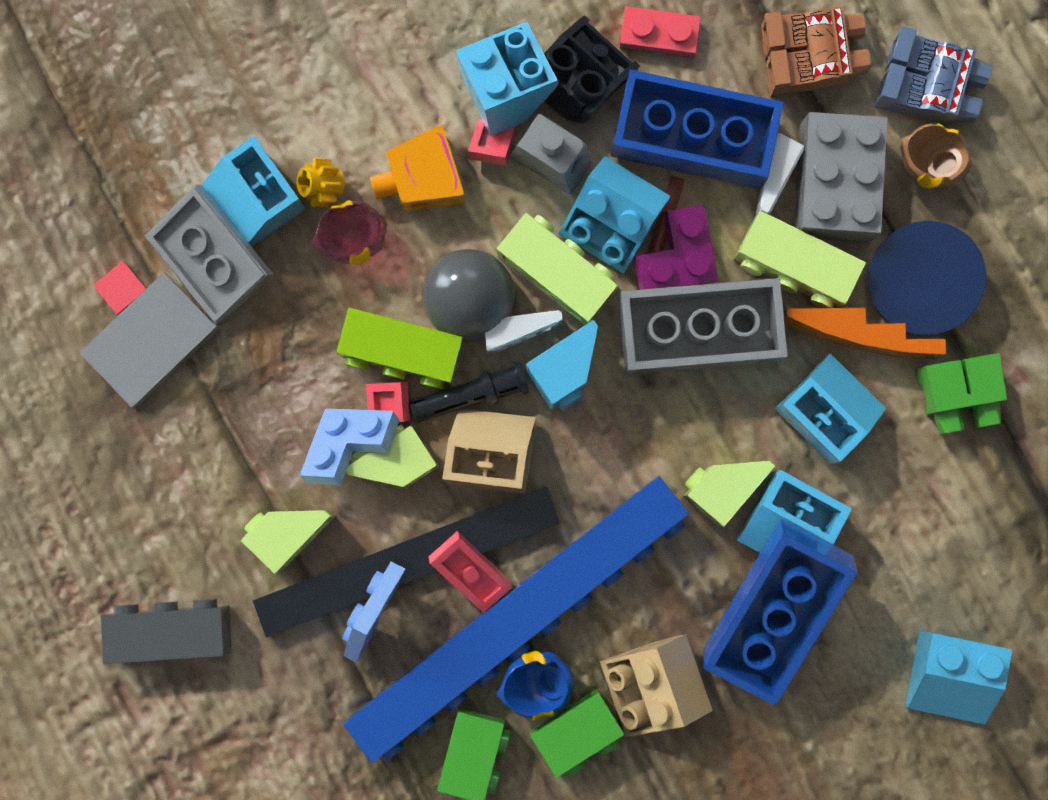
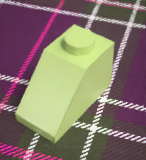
(725, 488)
(283, 535)

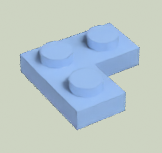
(341, 434)
(365, 618)

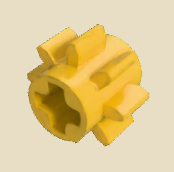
(320, 182)

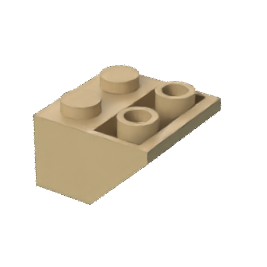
(489, 451)
(656, 686)

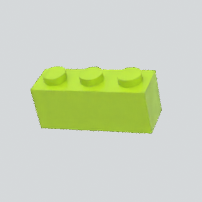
(400, 348)

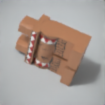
(812, 50)

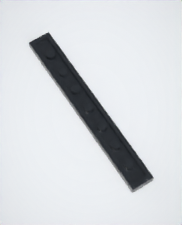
(349, 582)

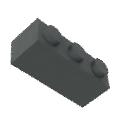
(166, 632)

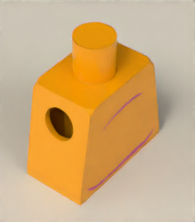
(421, 173)

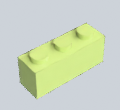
(799, 261)
(557, 268)

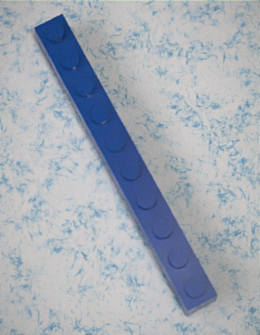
(515, 619)

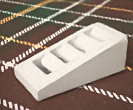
(783, 162)
(520, 328)

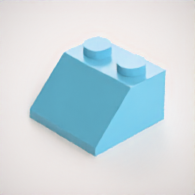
(564, 368)
(957, 677)

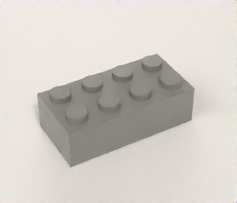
(702, 326)

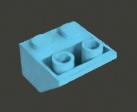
(506, 77)
(252, 191)
(613, 214)
(831, 410)
(796, 503)

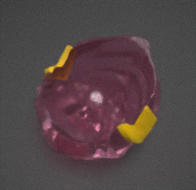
(350, 233)

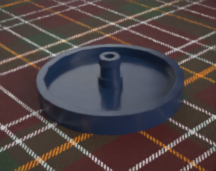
(927, 277)

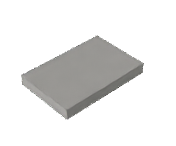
(208, 254)
(149, 340)

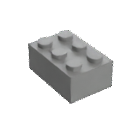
(841, 176)

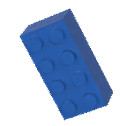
(697, 129)
(779, 611)

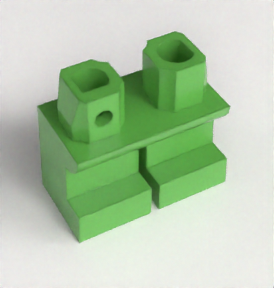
(962, 385)

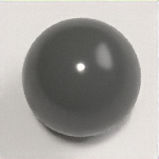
(468, 294)

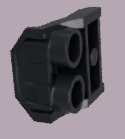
(586, 71)

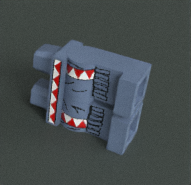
(930, 79)

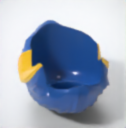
(537, 685)

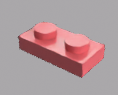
(660, 32)
(470, 572)

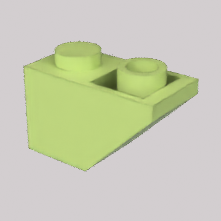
(402, 465)

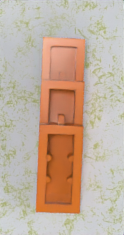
(849, 329)

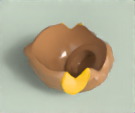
(935, 156)

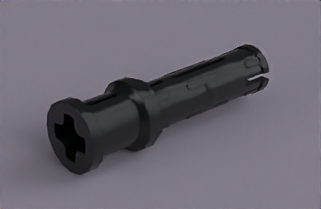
(488, 388)

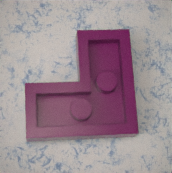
(689, 257)

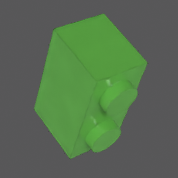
(577, 734)
(472, 755)

